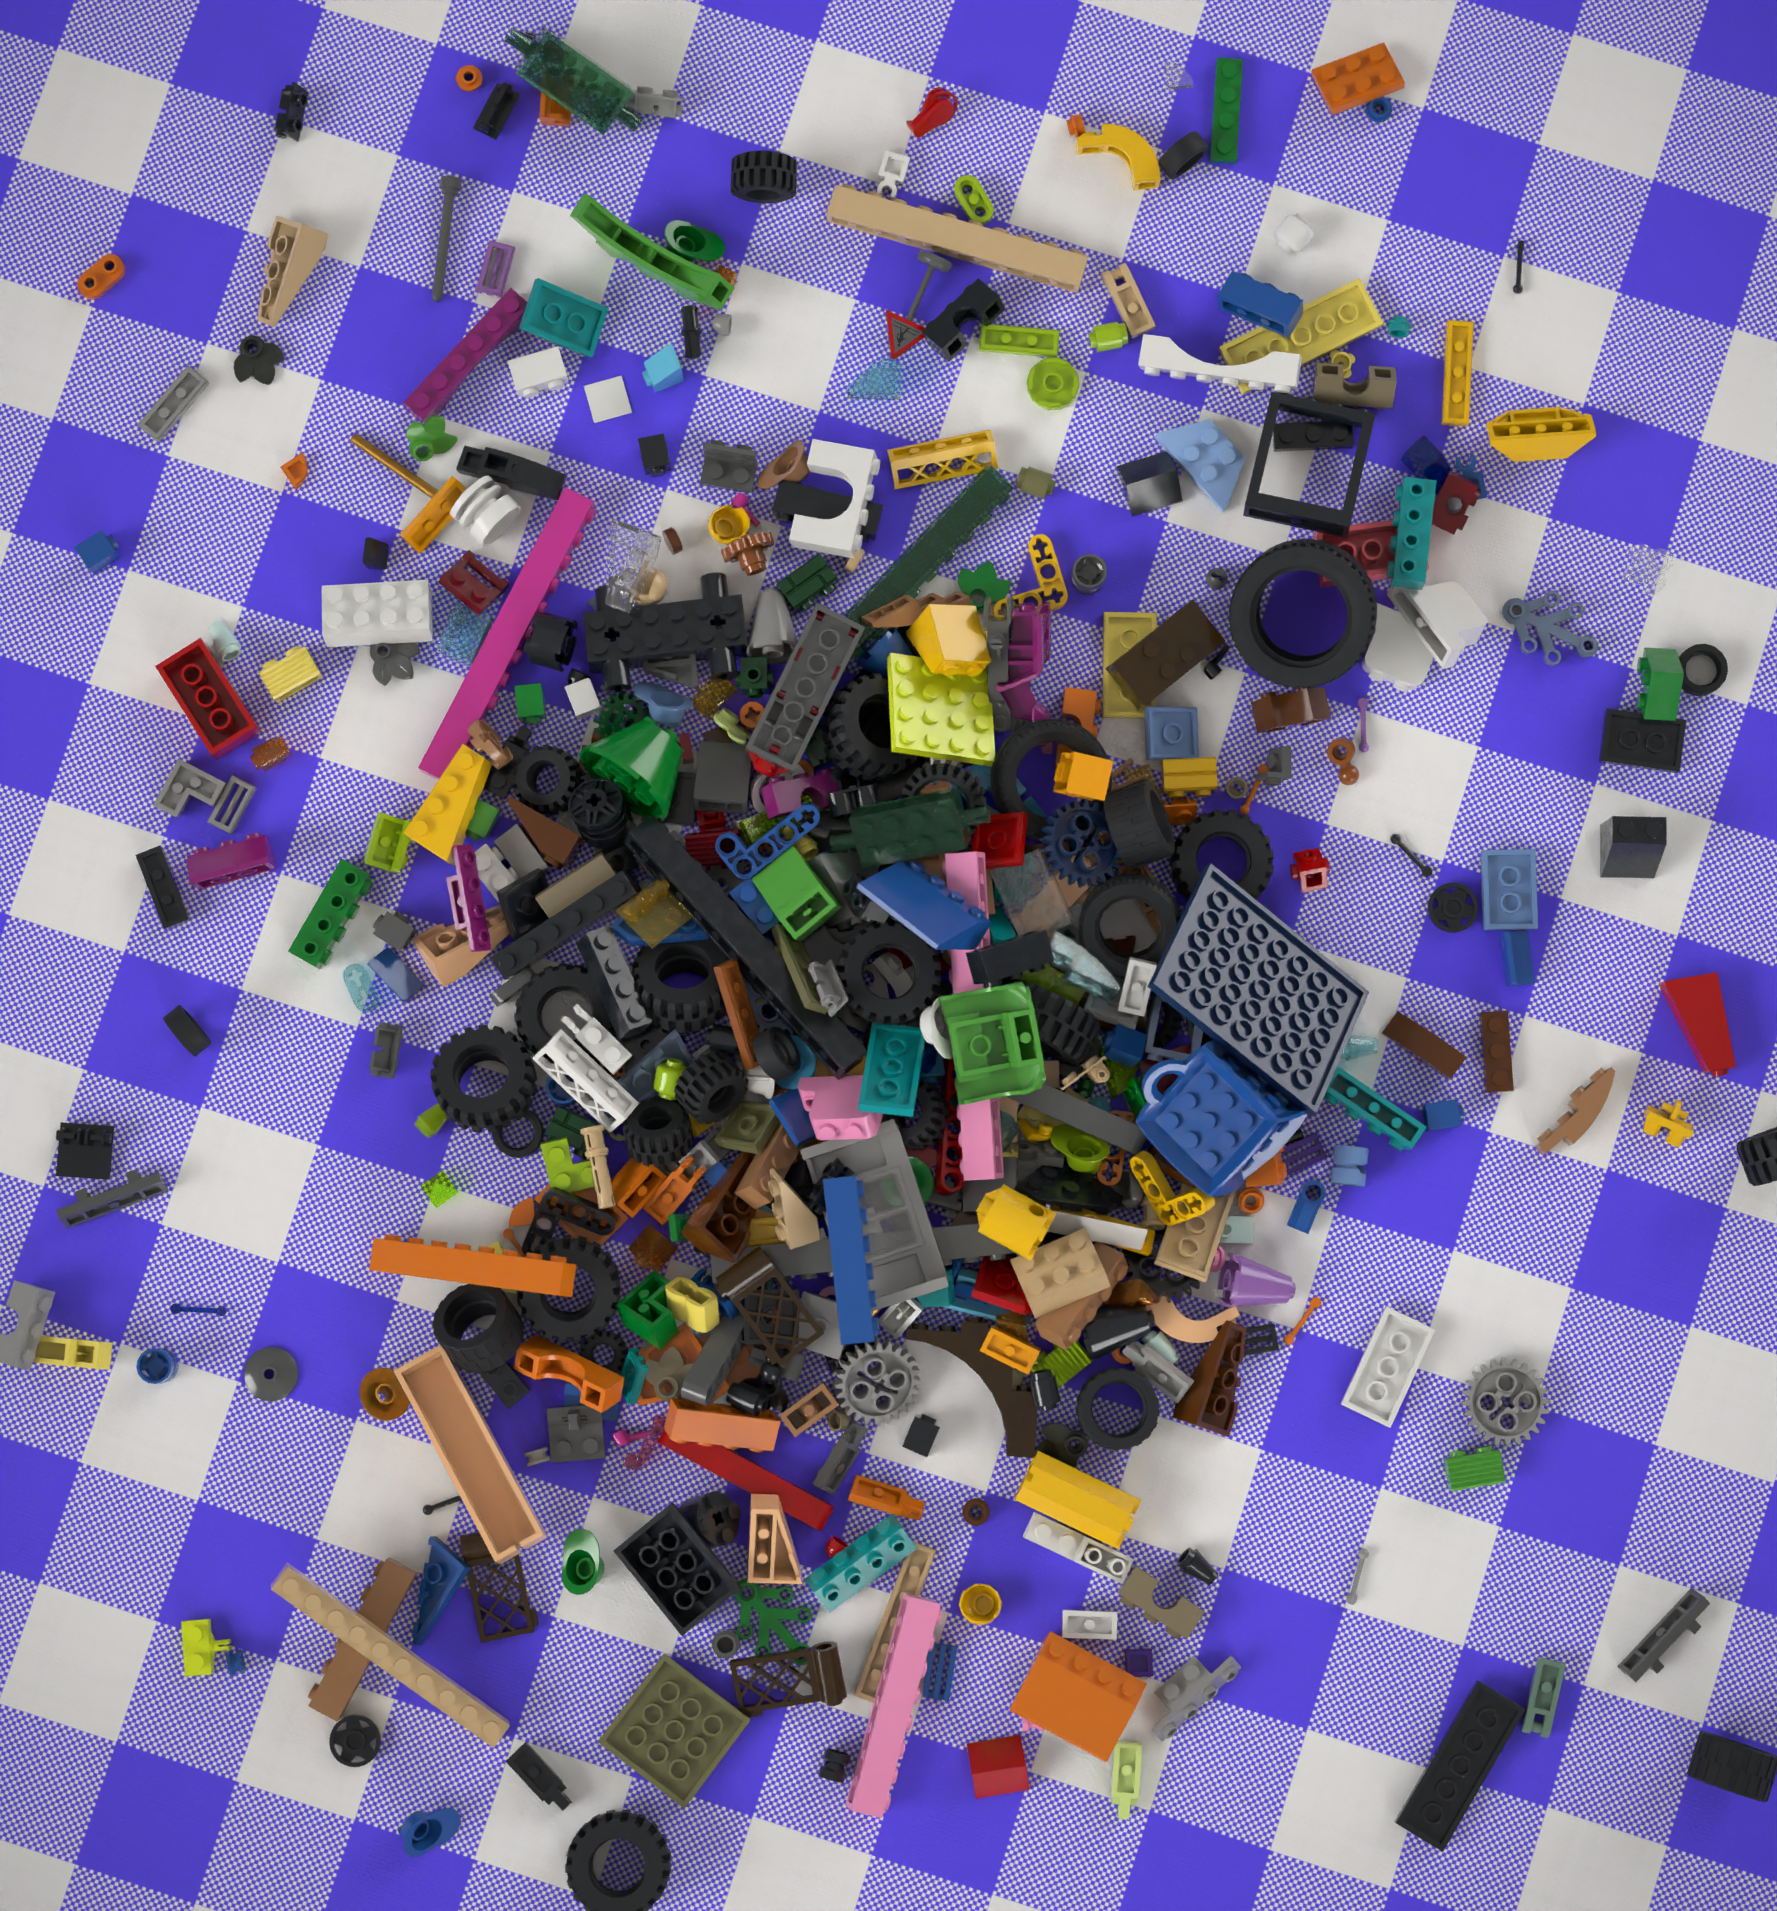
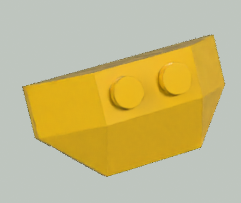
(1540, 433)

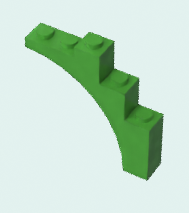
(650, 258)

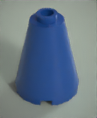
(875, 656)

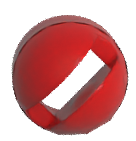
(834, 1546)

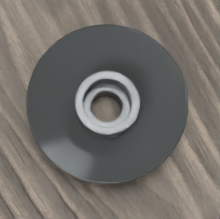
(284, 1377)

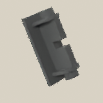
(385, 1062)

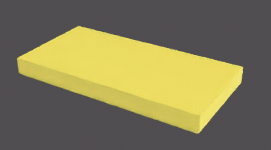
(1121, 633)

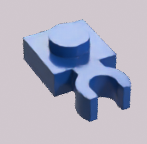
(1477, 477)

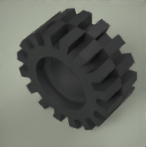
(608, 1338)

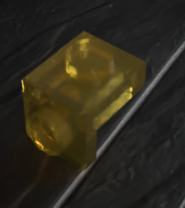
(713, 697)

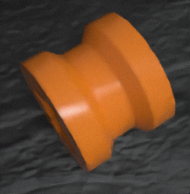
(750, 722)

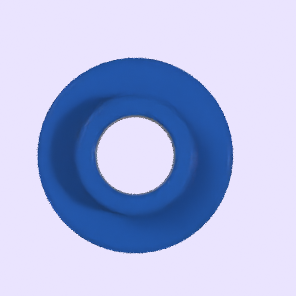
(1381, 102)

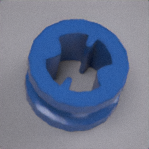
(235, 1662)

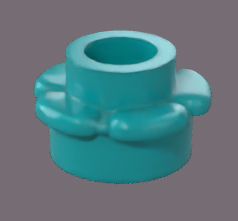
(1398, 327)

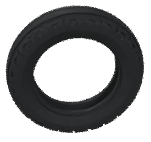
(1015, 748)

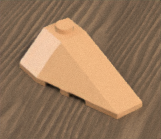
(449, 952)

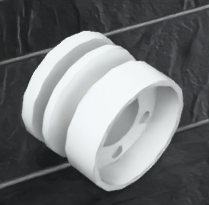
(482, 507)

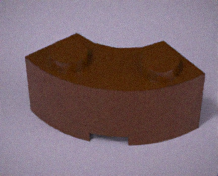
(1299, 707)

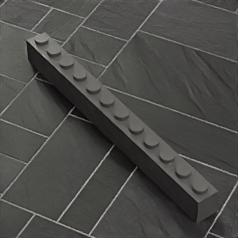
(814, 1258)

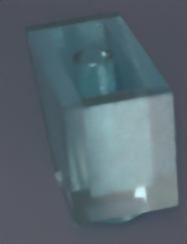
(878, 381)

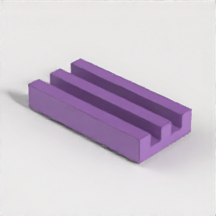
(506, 269)

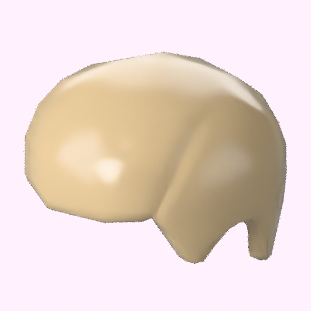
(653, 589)

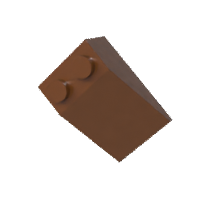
(552, 839)

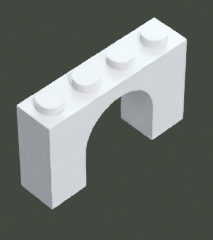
(840, 534)

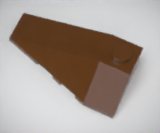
(723, 1218)
(1211, 1396)

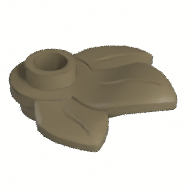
(668, 1369)

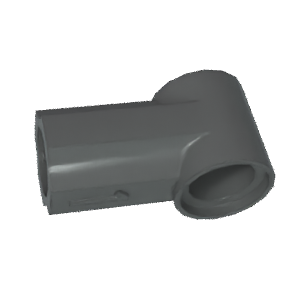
(790, 1369)

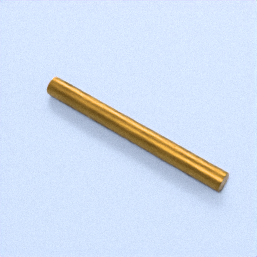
(393, 465)

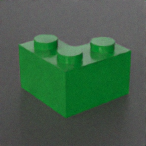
(1662, 683)
(646, 1311)

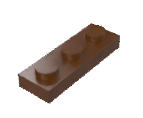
(1496, 1051)

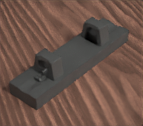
(92, 1207)
(1663, 1635)

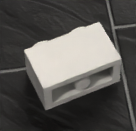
(538, 372)

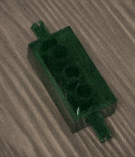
(573, 79)
(910, 828)

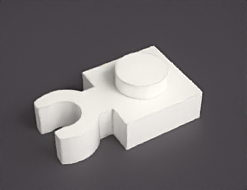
(893, 171)

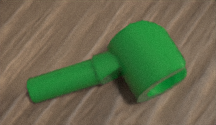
(1085, 1087)

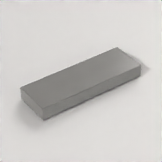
(173, 404)

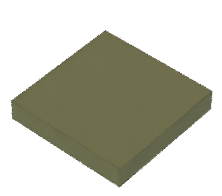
(748, 1128)

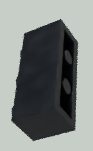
(1010, 958)

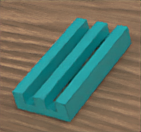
(634, 1375)

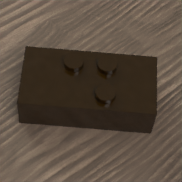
(1165, 654)

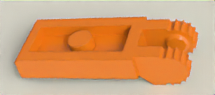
(673, 1192)

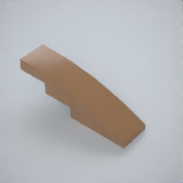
(907, 609)

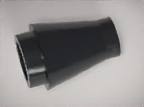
(1196, 1565)

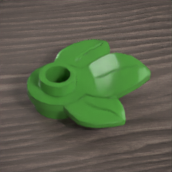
(431, 436)

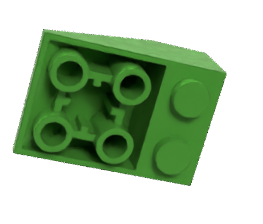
(796, 894)

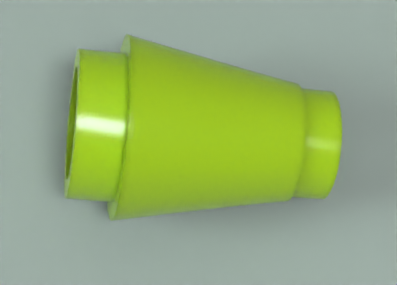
(431, 1121)

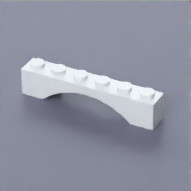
(1273, 370)

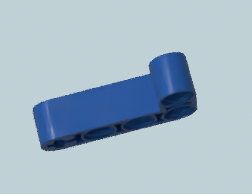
(772, 836)

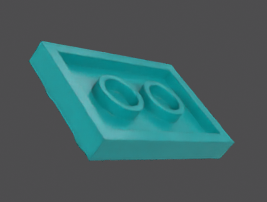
(563, 318)

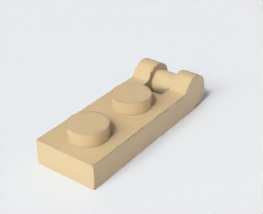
(1128, 301)

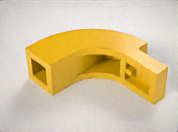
(1129, 147)

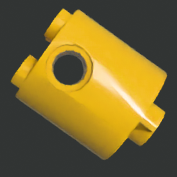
(1014, 1220)

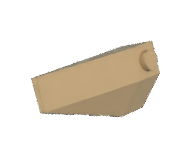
(293, 257)

